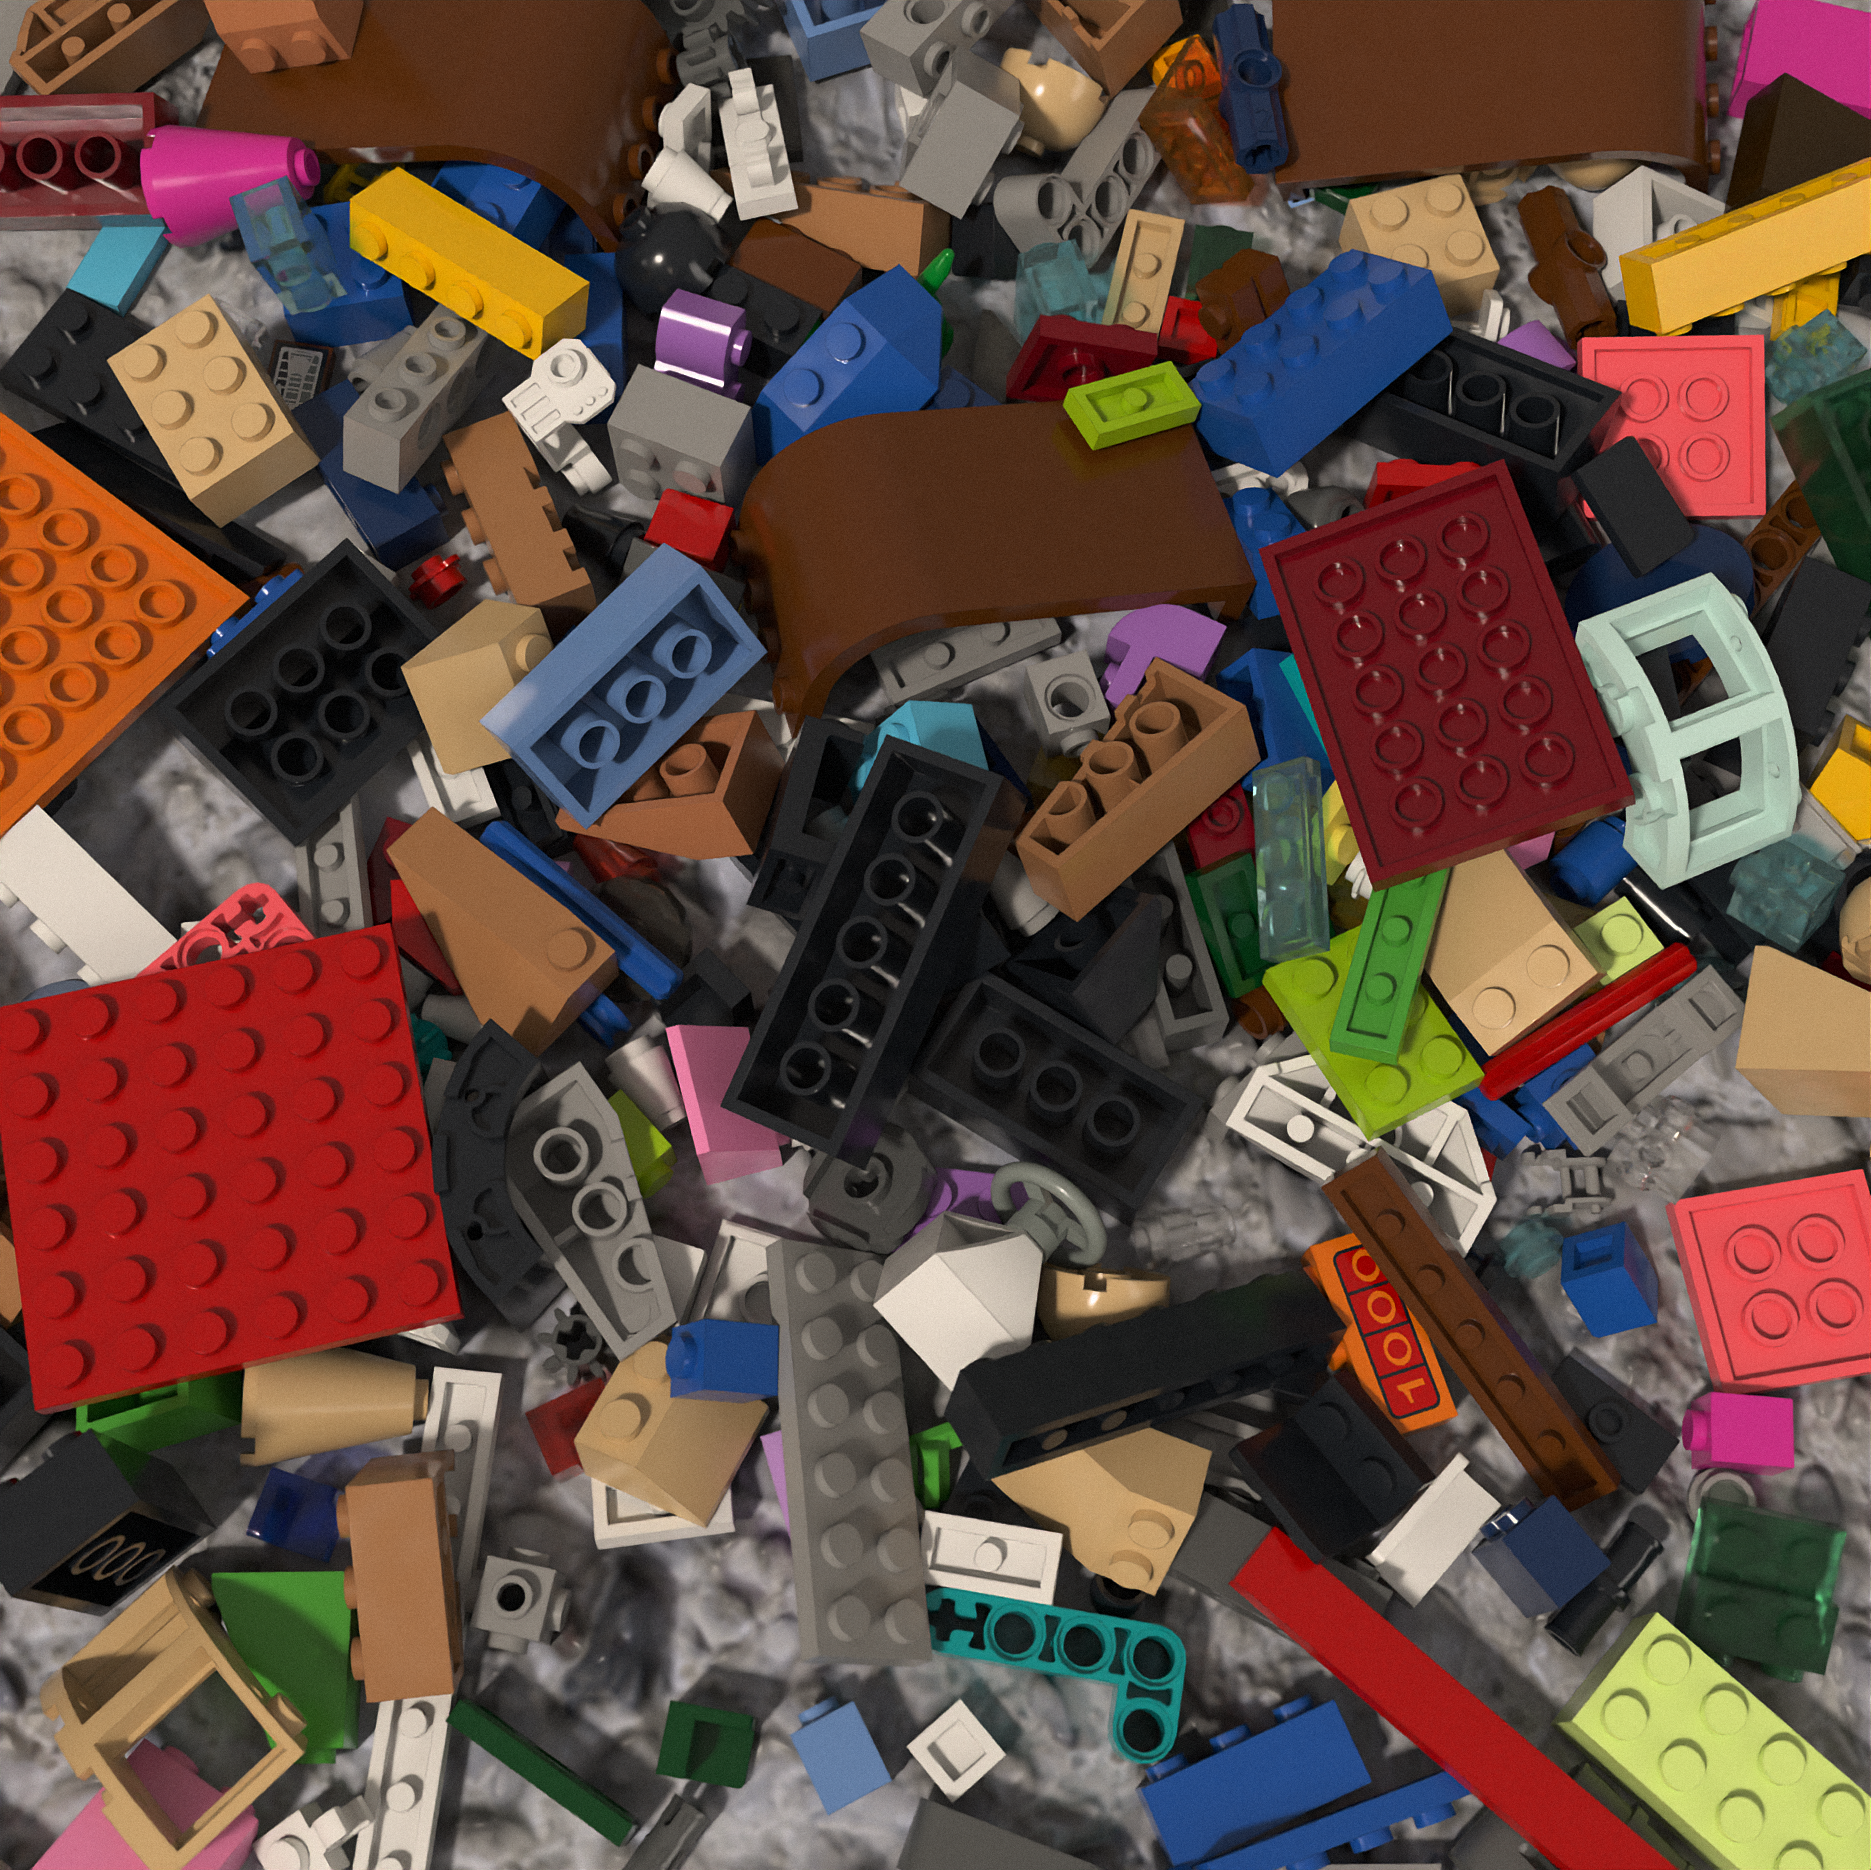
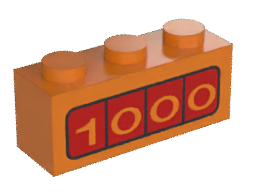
(1382, 1340)

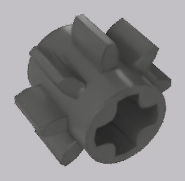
(710, 60)
(570, 1330)

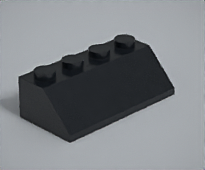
(1490, 405)

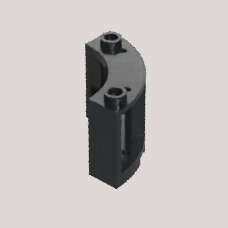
(473, 1176)

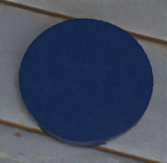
(1608, 584)

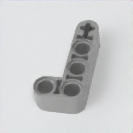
(1092, 189)

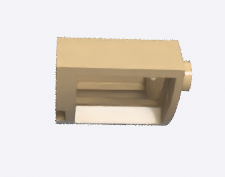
(131, 1682)

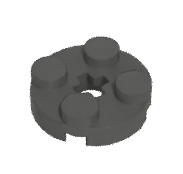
(885, 1214)

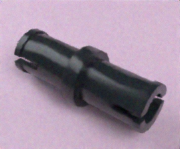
(1591, 1607)

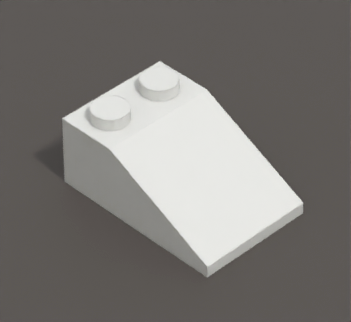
(1647, 209)

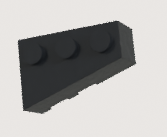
(1809, 644)

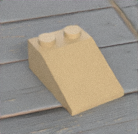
(1504, 952)
(1117, 1503)

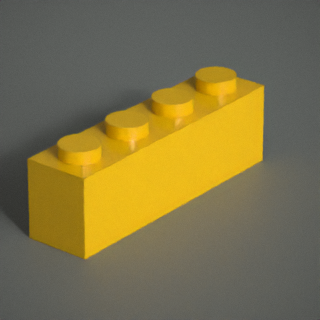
(467, 263)

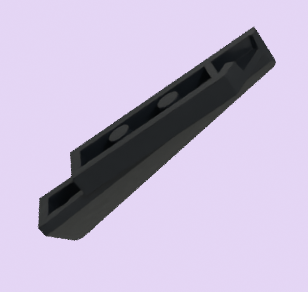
(227, 550)

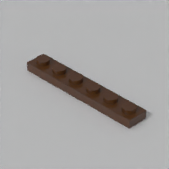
(1470, 1331)

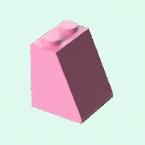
(174, 1784)

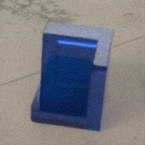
(296, 1515)

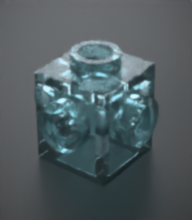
(1812, 357)
(1784, 893)

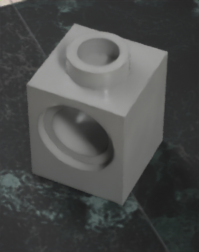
(1066, 681)

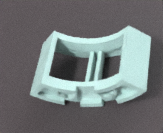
(1660, 828)

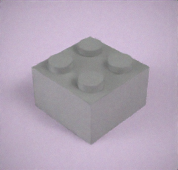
(961, 133)
(681, 440)

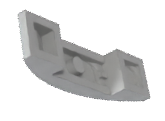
(1645, 1060)

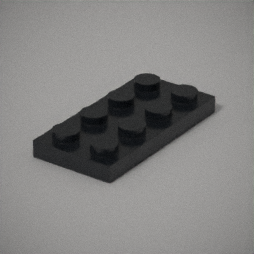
(68, 375)

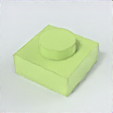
(1618, 939)

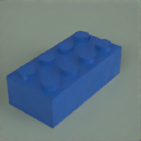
(1317, 360)

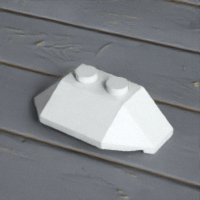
(1306, 1126)

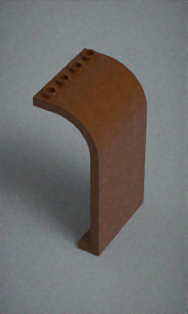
(505, 83)
(1491, 87)
(968, 524)

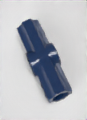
(1250, 89)

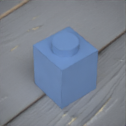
(839, 1754)

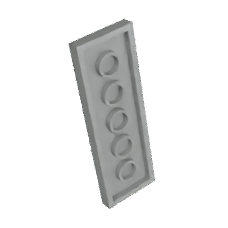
(846, 1461)

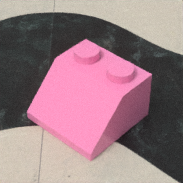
(723, 1141)

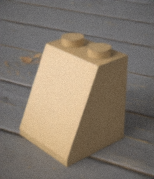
(1806, 1038)

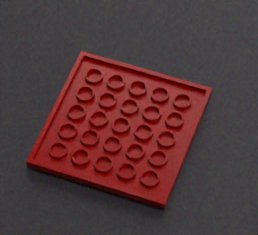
(220, 1169)

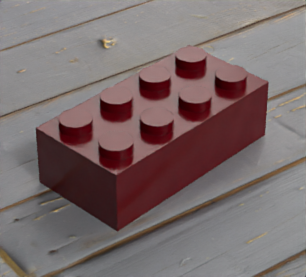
(77, 159)

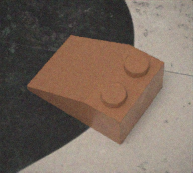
(286, 32)
(701, 795)

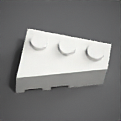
(77, 902)

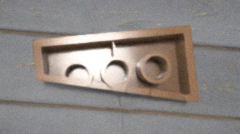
(517, 522)

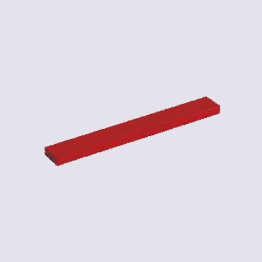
(1437, 1712)

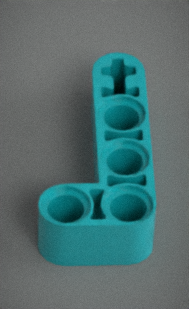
(1047, 1657)

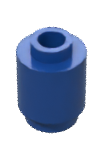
(1591, 863)

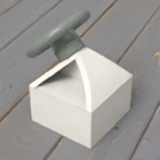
(973, 1284)

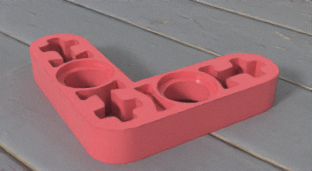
(279, 928)

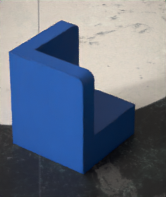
(1609, 1280)

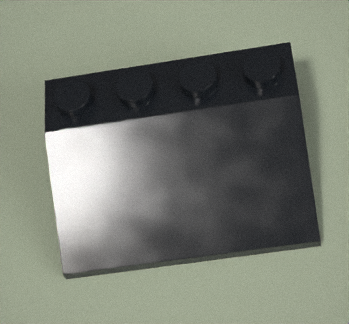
(307, 695)

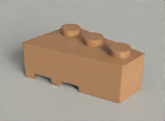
(1109, 35)
(403, 1577)

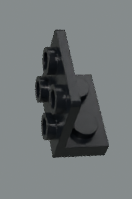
(1333, 1469)

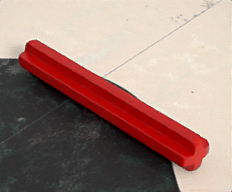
(1586, 1020)

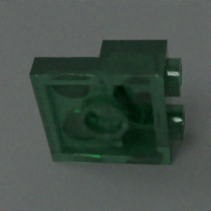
(1761, 1588)

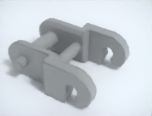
(1561, 1163)

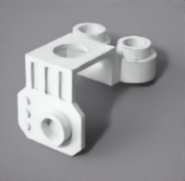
(562, 390)

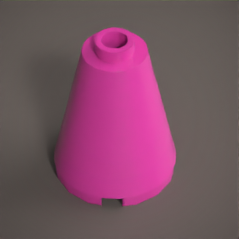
(197, 170)

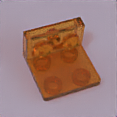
(1191, 133)

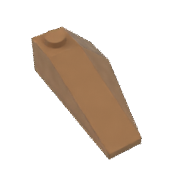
(870, 225)
(501, 934)

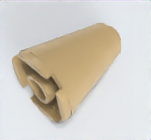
(328, 1404)

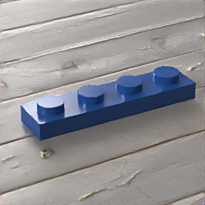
(1361, 1824)

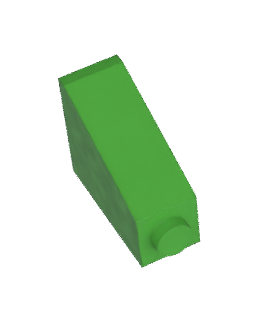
(298, 1643)

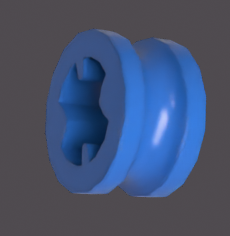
(603, 1021)

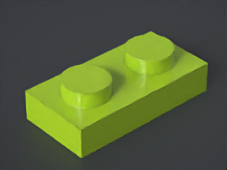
(1131, 405)

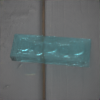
(1290, 860)

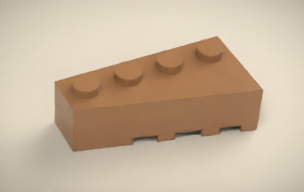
(1136, 788)

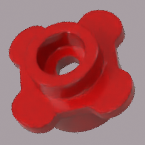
(437, 580)

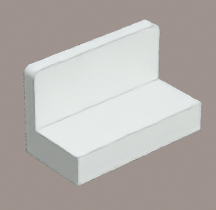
(1431, 1532)

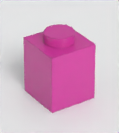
(1740, 1433)

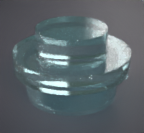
(1531, 1249)

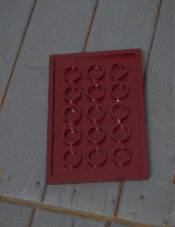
(1444, 677)

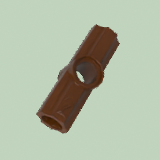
(1566, 266)

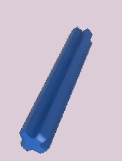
(633, 952)

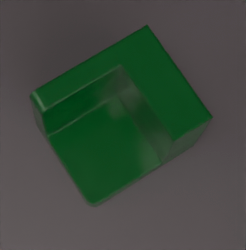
(706, 1745)

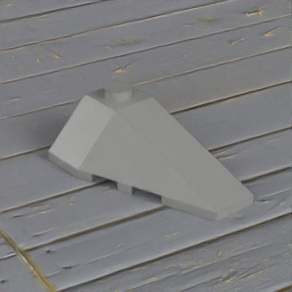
(586, 1209)

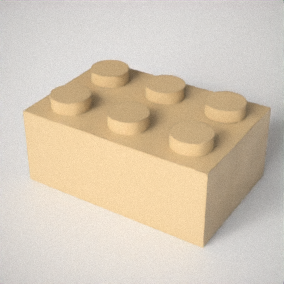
(213, 411)

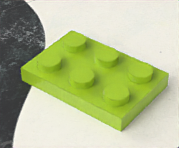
(1377, 1095)

